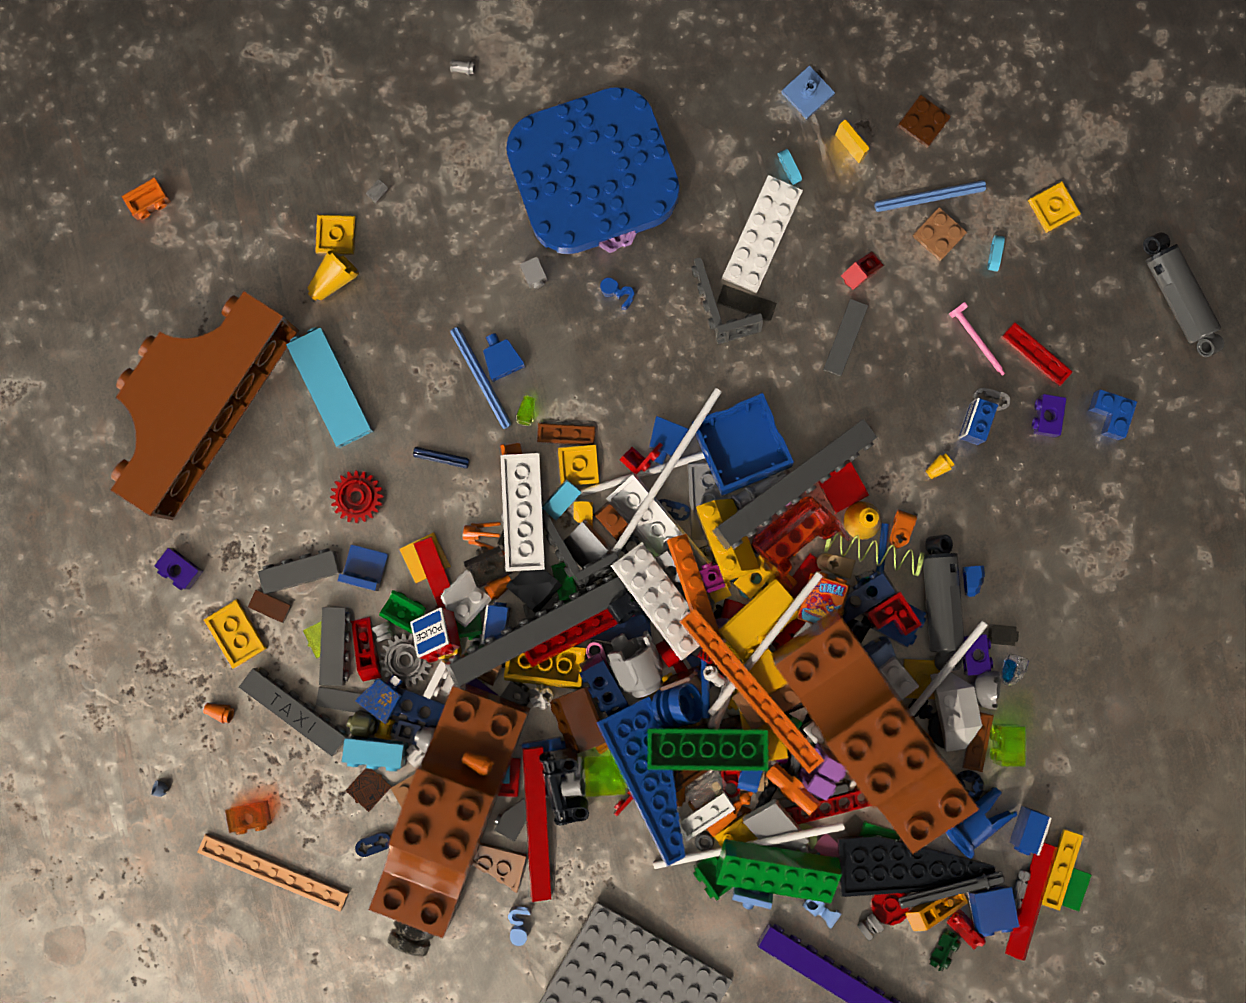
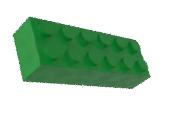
(707, 749)
(778, 871)

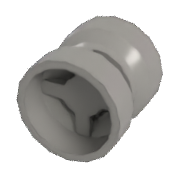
(870, 927)

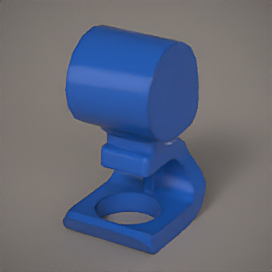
(610, 287)

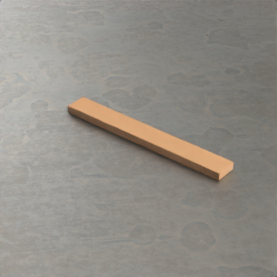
(273, 872)

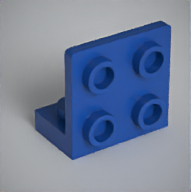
(364, 568)

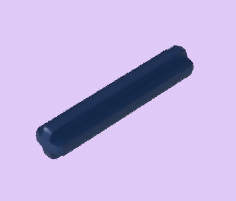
(441, 457)

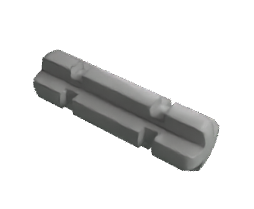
(1020, 887)

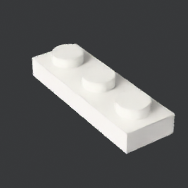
(706, 816)

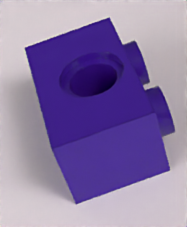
(1056, 407)
(189, 571)
(984, 664)

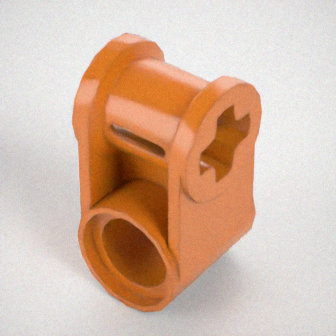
(902, 525)

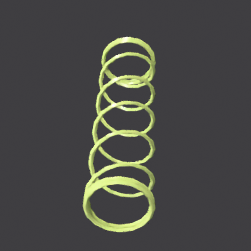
(919, 564)

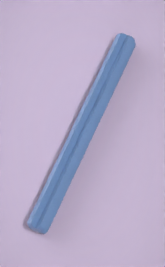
(929, 196)
(480, 377)

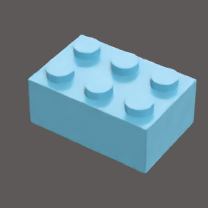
(374, 753)

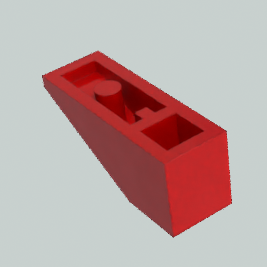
(365, 649)

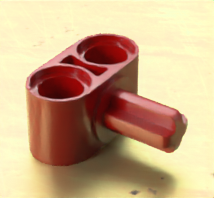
(670, 656)

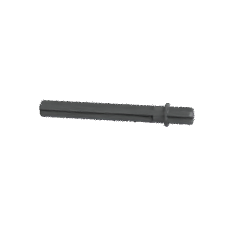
(951, 889)

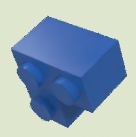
(1117, 412)

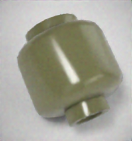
(362, 724)

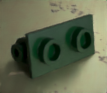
(950, 944)

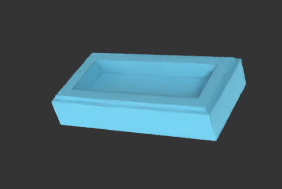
(561, 499)

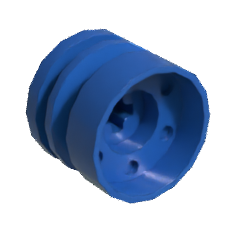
(676, 706)

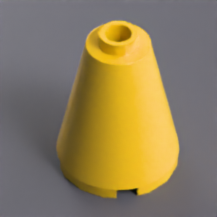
(331, 275)
(856, 522)

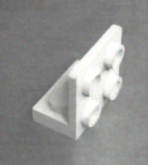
(465, 598)
(440, 684)

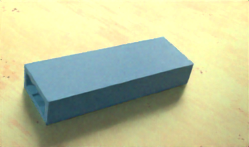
(329, 387)

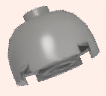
(987, 689)

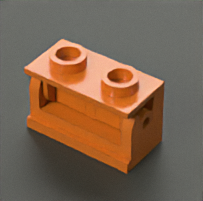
(146, 199)

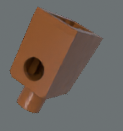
(611, 520)

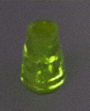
(525, 413)

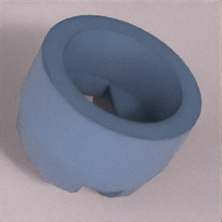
(158, 789)

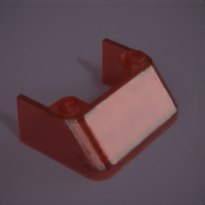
(793, 532)

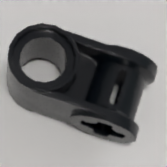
(624, 608)

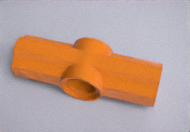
(792, 789)

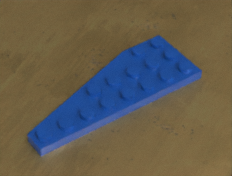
(651, 789)

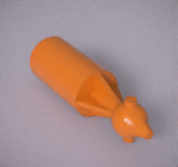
(717, 827)

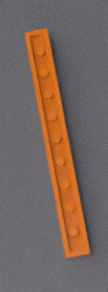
(751, 691)

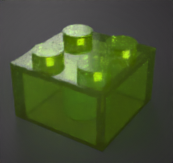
(1008, 745)
(602, 777)

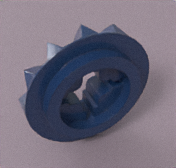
(978, 784)

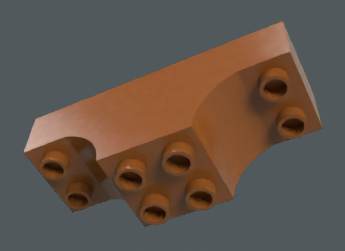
(190, 399)
(873, 732)
(447, 810)

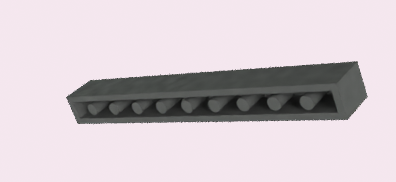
(794, 484)
(535, 630)

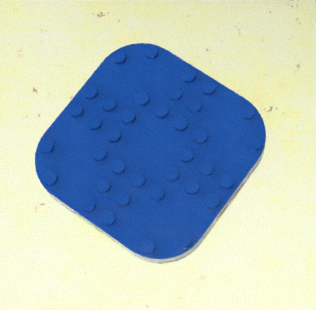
(593, 170)

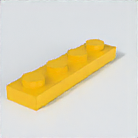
(1062, 868)

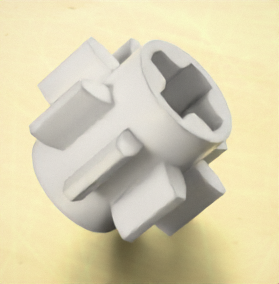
(541, 696)
(414, 755)

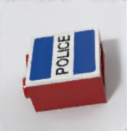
(435, 634)

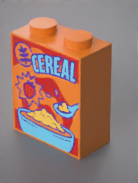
(824, 598)

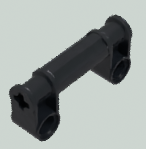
(552, 774)

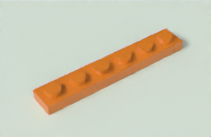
(691, 579)

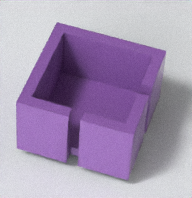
(824, 776)

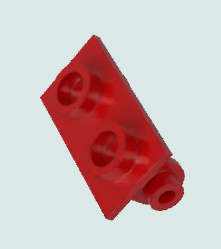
(784, 636)
(965, 929)

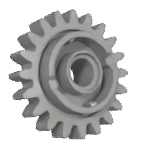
(393, 662)

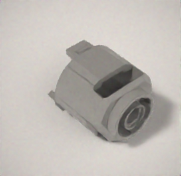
(636, 664)

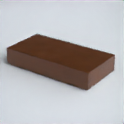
(269, 606)

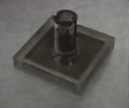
(487, 566)

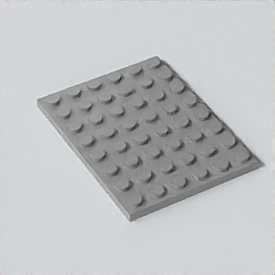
(628, 964)

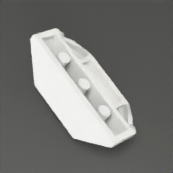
(957, 712)

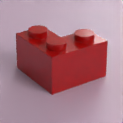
(896, 610)

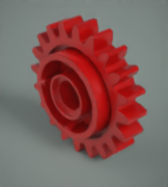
(345, 493)

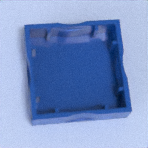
(743, 445)

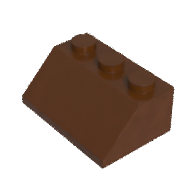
(577, 720)

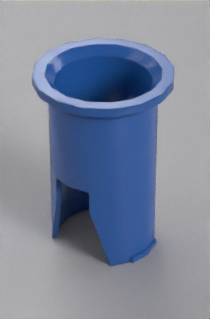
(977, 827)

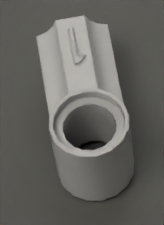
(573, 783)

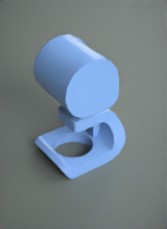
(818, 908)
(518, 932)

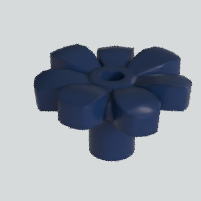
(924, 712)

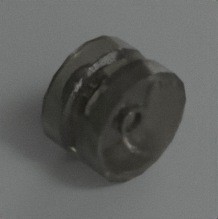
(409, 939)

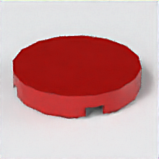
(887, 908)

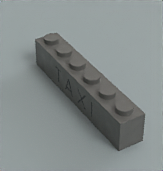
(294, 711)

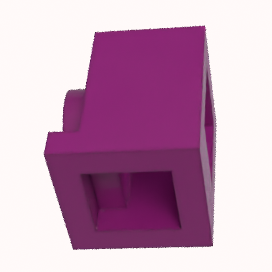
(715, 584)

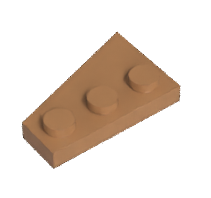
(501, 864)

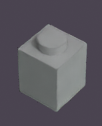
(533, 273)

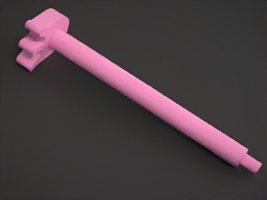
(958, 313)

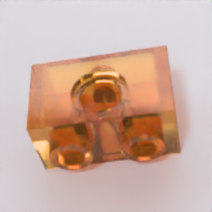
(258, 810)

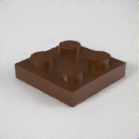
(924, 121)

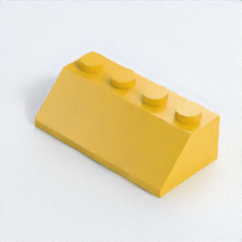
(731, 562)
(756, 620)
(556, 672)

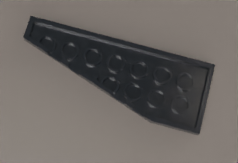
(888, 867)

